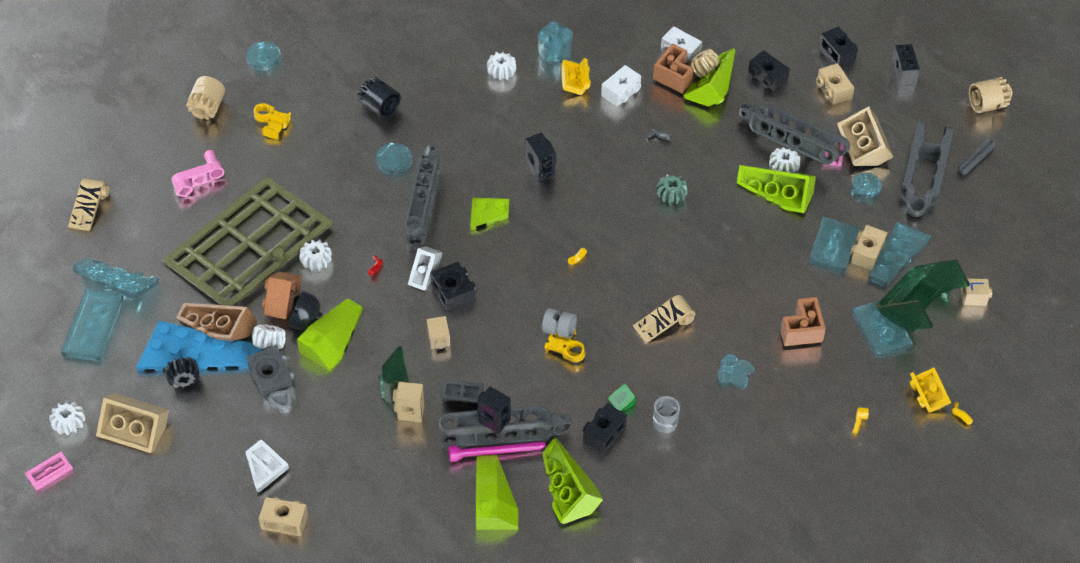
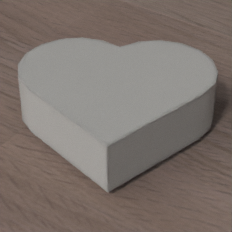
(281, 400)

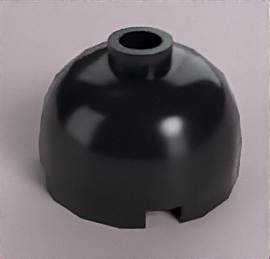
(305, 312)

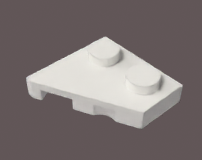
(264, 465)

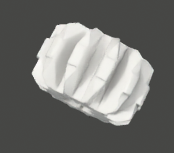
(501, 66)
(784, 160)
(315, 255)
(268, 336)
(67, 418)

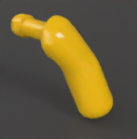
(576, 258)
(961, 414)

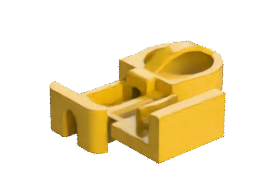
(273, 119)
(558, 343)

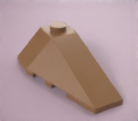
(218, 321)

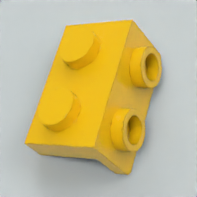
(575, 76)
(930, 389)

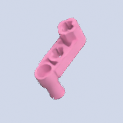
(199, 175)

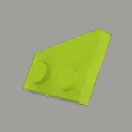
(488, 211)

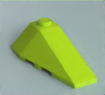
(714, 85)
(784, 188)
(329, 335)
(571, 487)
(494, 499)

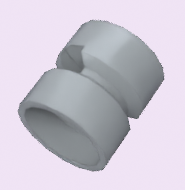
(559, 323)
(666, 414)

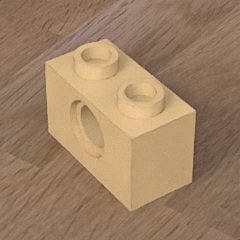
(835, 84)
(868, 247)
(409, 402)
(289, 524)

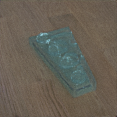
(897, 253)
(115, 278)

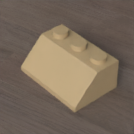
(866, 139)
(131, 422)

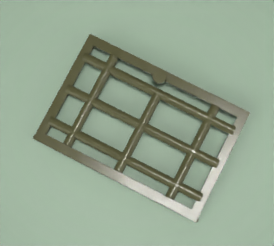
(277, 251)

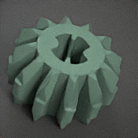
(672, 189)

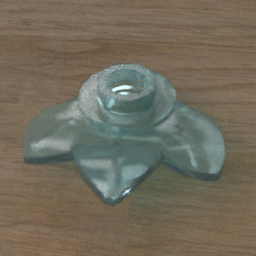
(735, 374)

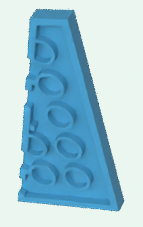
(174, 341)

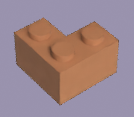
(672, 69)
(280, 294)
(804, 327)

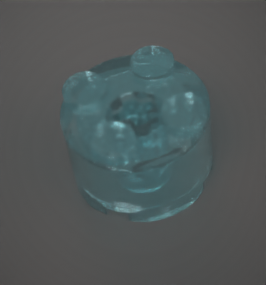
(555, 42)

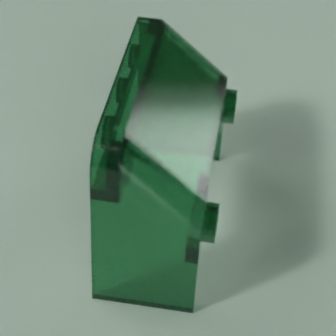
(917, 289)

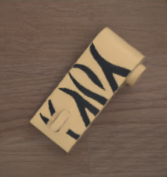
(87, 202)
(664, 317)

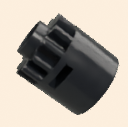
(379, 97)

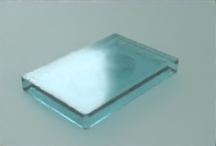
(833, 244)
(879, 331)

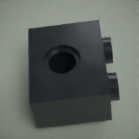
(540, 157)
(453, 286)

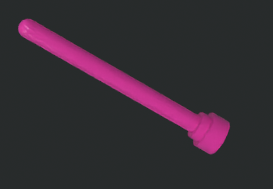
(457, 453)

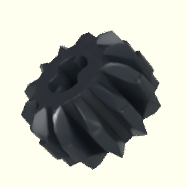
(182, 372)

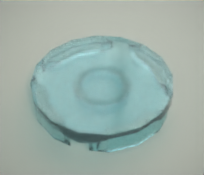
(263, 56)
(393, 158)

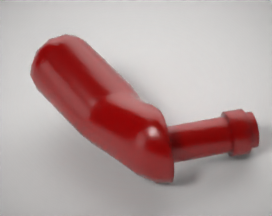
(374, 269)

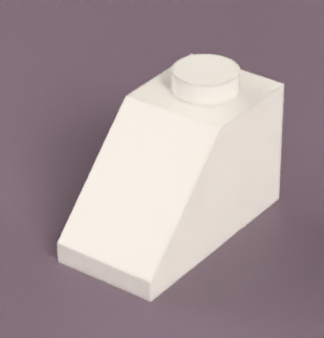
(425, 262)

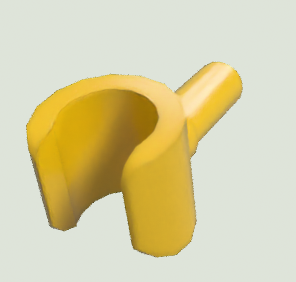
(862, 413)

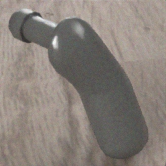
(661, 135)

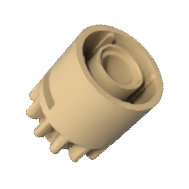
(990, 95)
(205, 97)

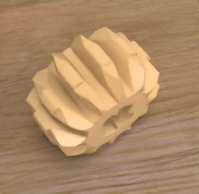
(704, 62)

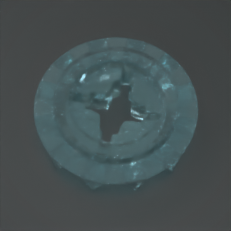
(865, 179)

